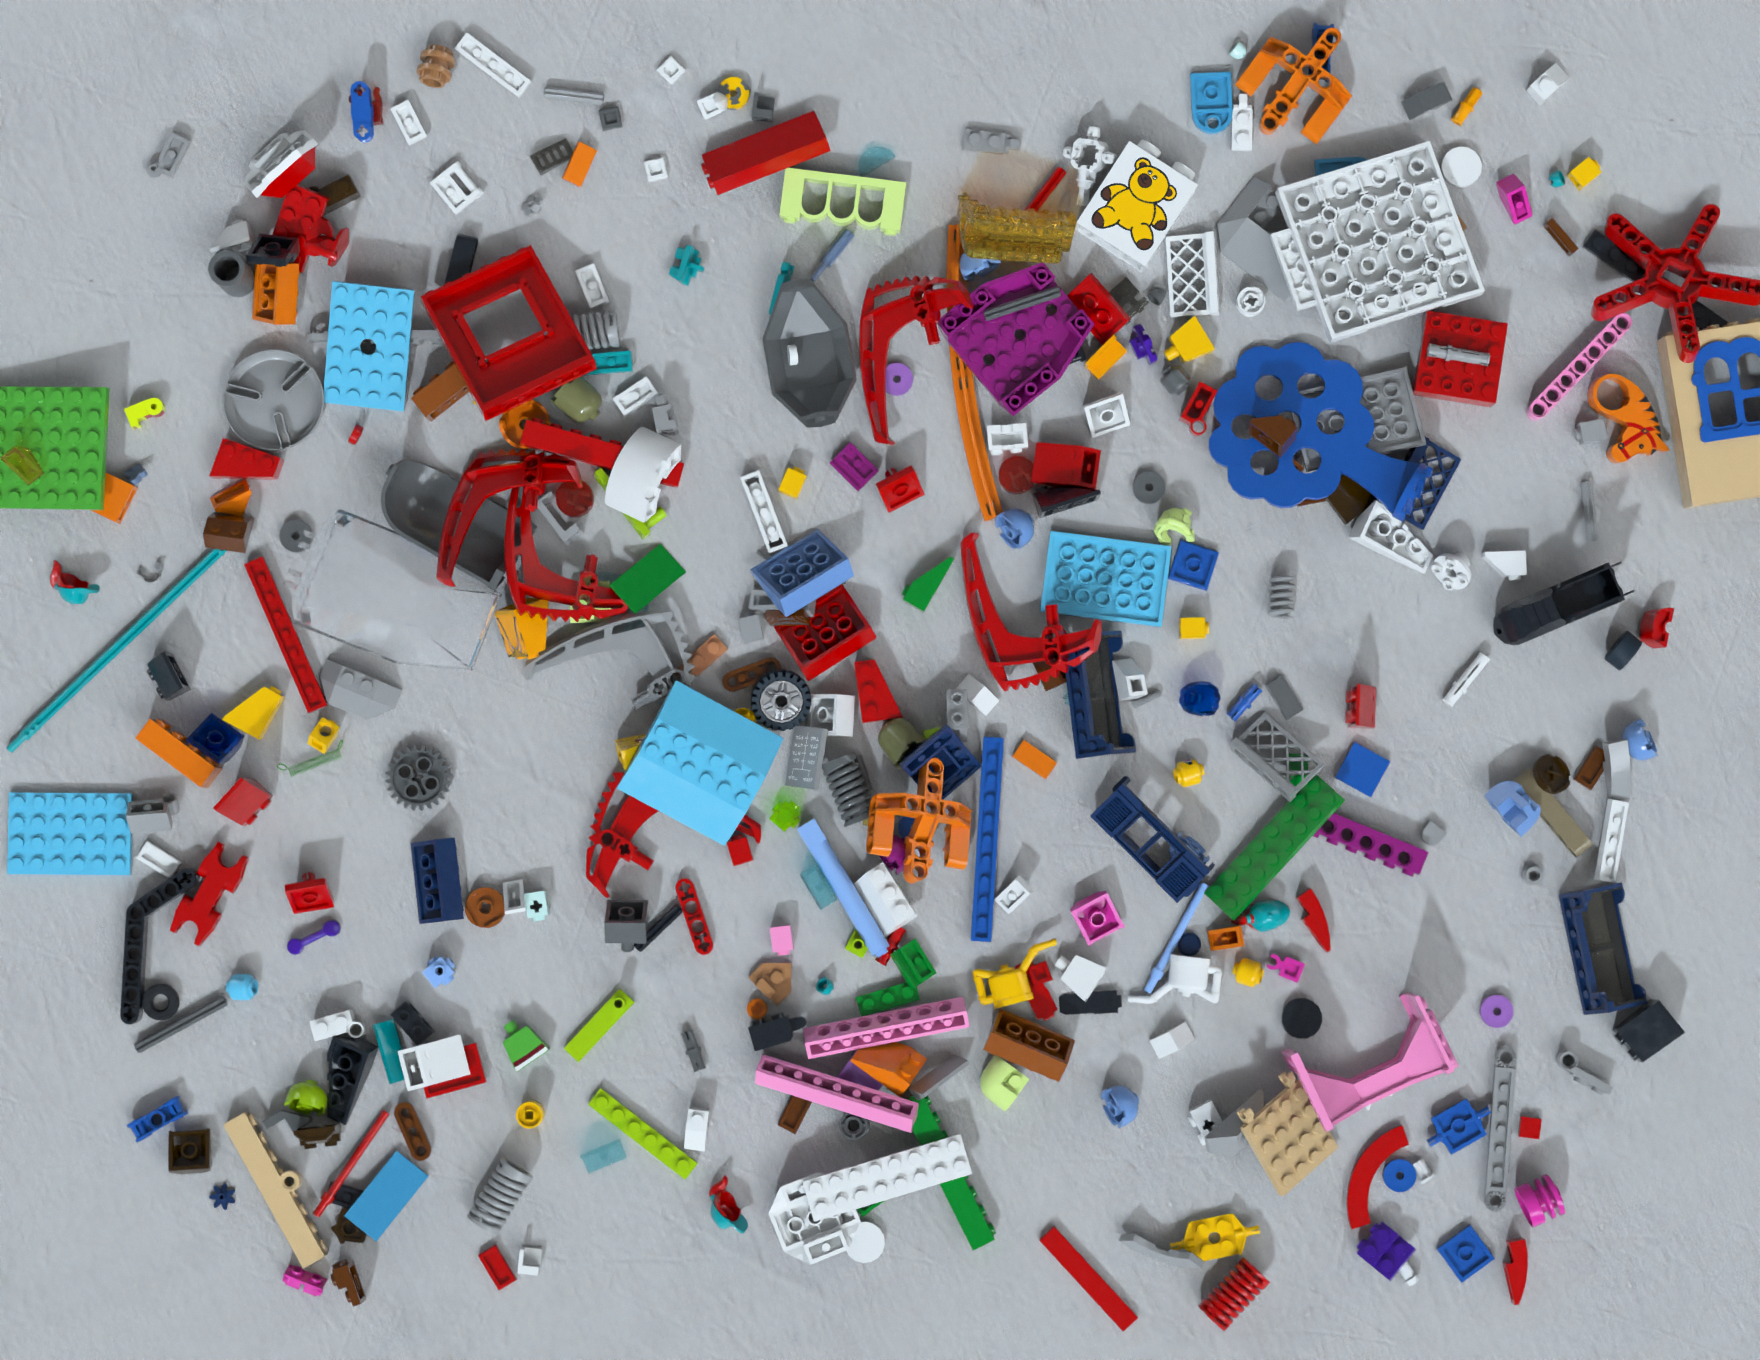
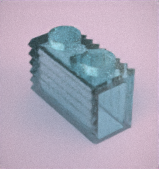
(818, 887)

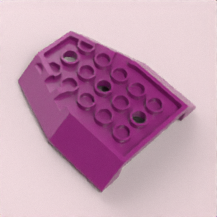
(1023, 366)

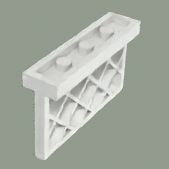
(1210, 273)

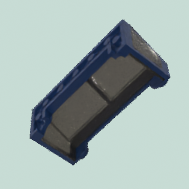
(1096, 702)
(1600, 949)

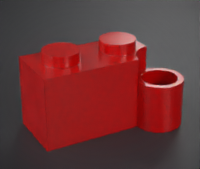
(1197, 407)

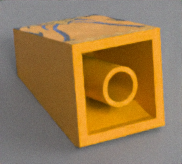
(523, 634)

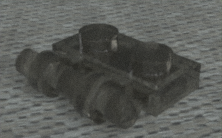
(1125, 293)

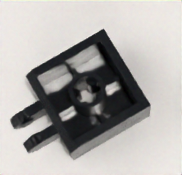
(774, 1031)

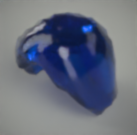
(1200, 698)

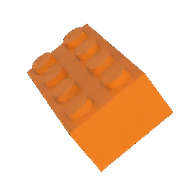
(178, 753)

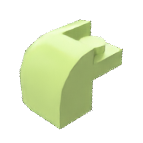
(1001, 1082)

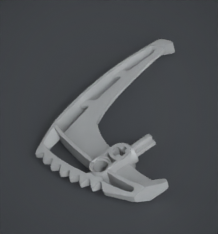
(642, 642)

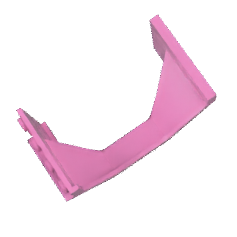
(1420, 1057)

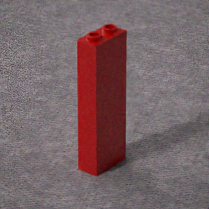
(765, 153)

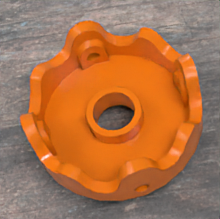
(510, 421)

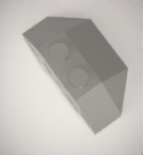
(357, 691)
(1227, 1137)

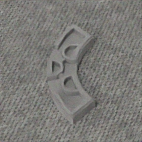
(1174, 1257)

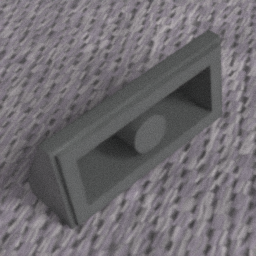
(1284, 697)

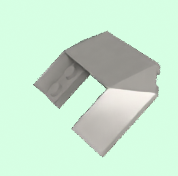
(1246, 241)

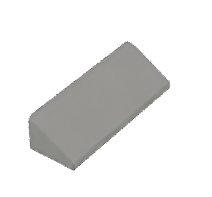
(938, 1076)

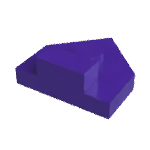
(1142, 345)

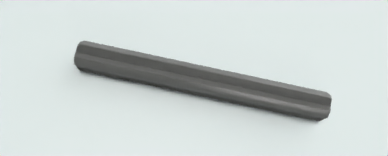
(180, 1024)

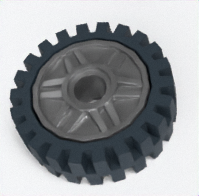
(785, 715)

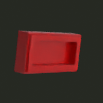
(497, 1267)

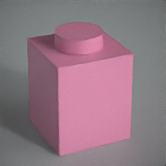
(781, 939)

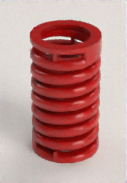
(1234, 1295)

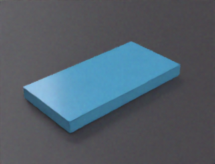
(386, 1196)

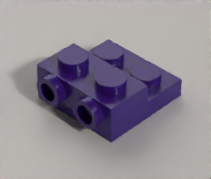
(1385, 1250)

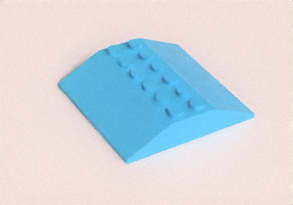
(700, 763)

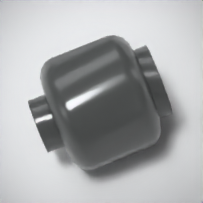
(1175, 379)

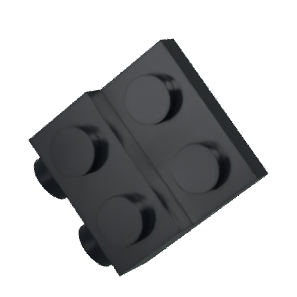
(273, 250)

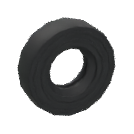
(173, 1002)

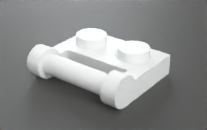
(451, 192)

